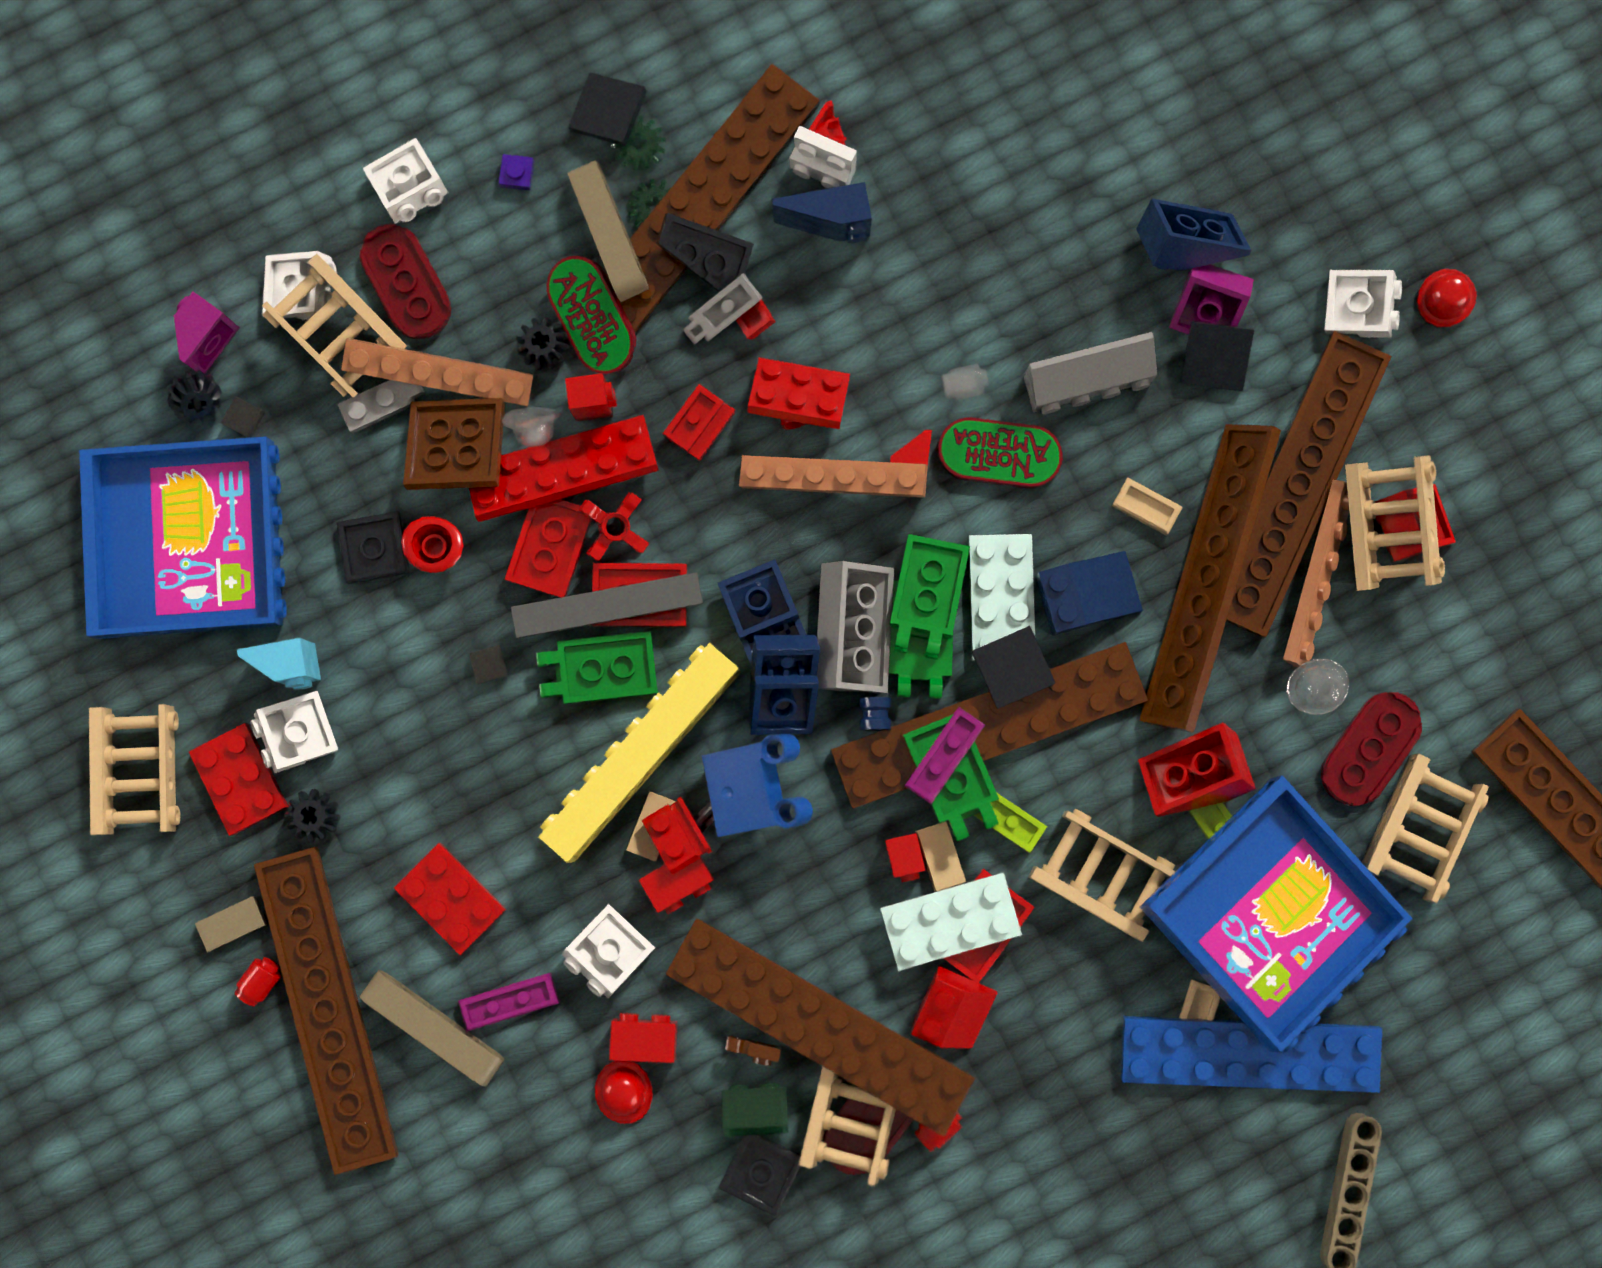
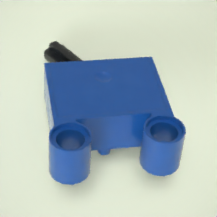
(748, 790)

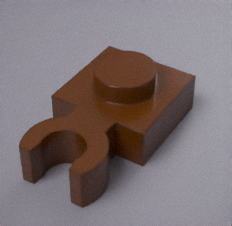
(761, 1052)

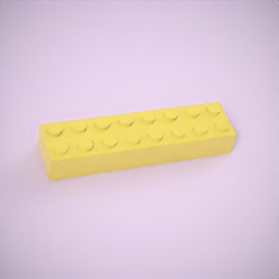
(639, 754)

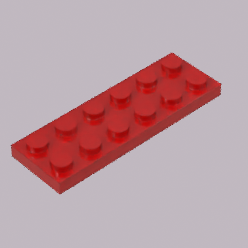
(567, 468)

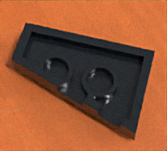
(705, 251)

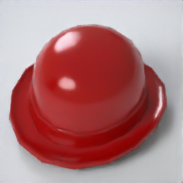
(1446, 298)
(432, 544)
(623, 1092)

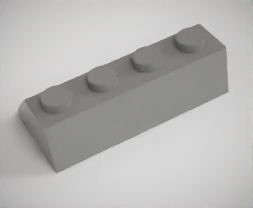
(1091, 373)
(854, 627)

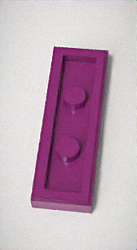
(944, 755)
(508, 1001)

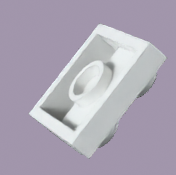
(822, 159)
(406, 181)
(284, 273)
(1363, 302)
(293, 732)
(607, 952)

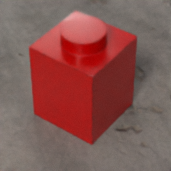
(905, 857)

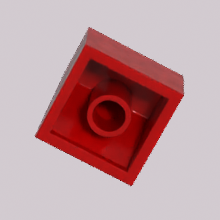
(1411, 522)
(952, 1010)

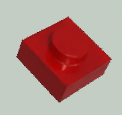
(755, 320)

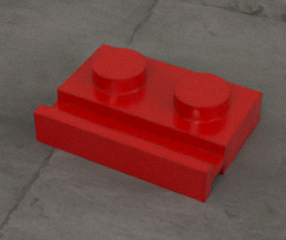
(699, 422)
(676, 835)

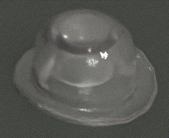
(532, 424)
(1318, 686)

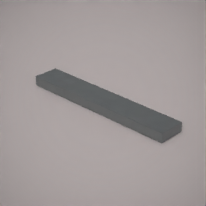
(607, 605)

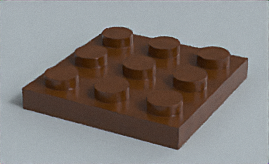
(454, 444)

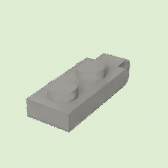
(722, 309)
(378, 404)

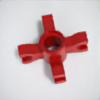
(604, 539)

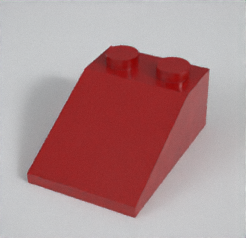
(1197, 772)

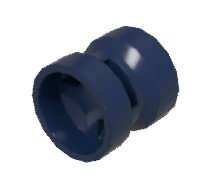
(875, 713)

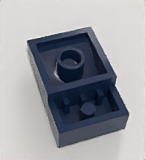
(760, 604)
(783, 684)

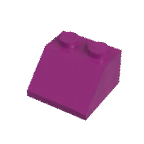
(1212, 297)
(201, 332)

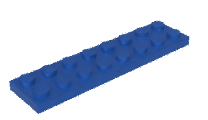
(1232, 1056)

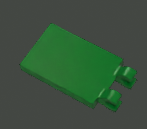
(928, 592)
(915, 665)
(601, 668)
(968, 788)

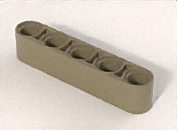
(608, 231)
(432, 1028)
(1347, 1177)

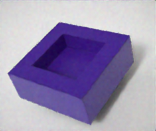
(516, 172)

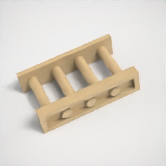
(342, 297)
(1364, 510)
(105, 786)
(1402, 802)
(1077, 890)
(824, 1119)

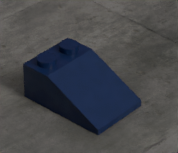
(831, 213)
(1189, 236)
(1088, 592)

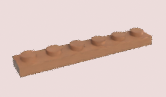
(436, 372)
(833, 476)
(1317, 585)

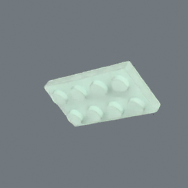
(1000, 586)
(951, 921)

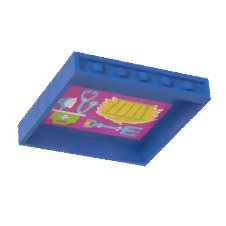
(181, 537)
(1277, 914)

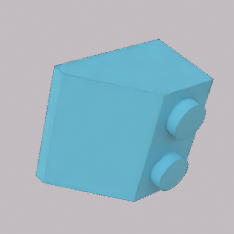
(285, 662)

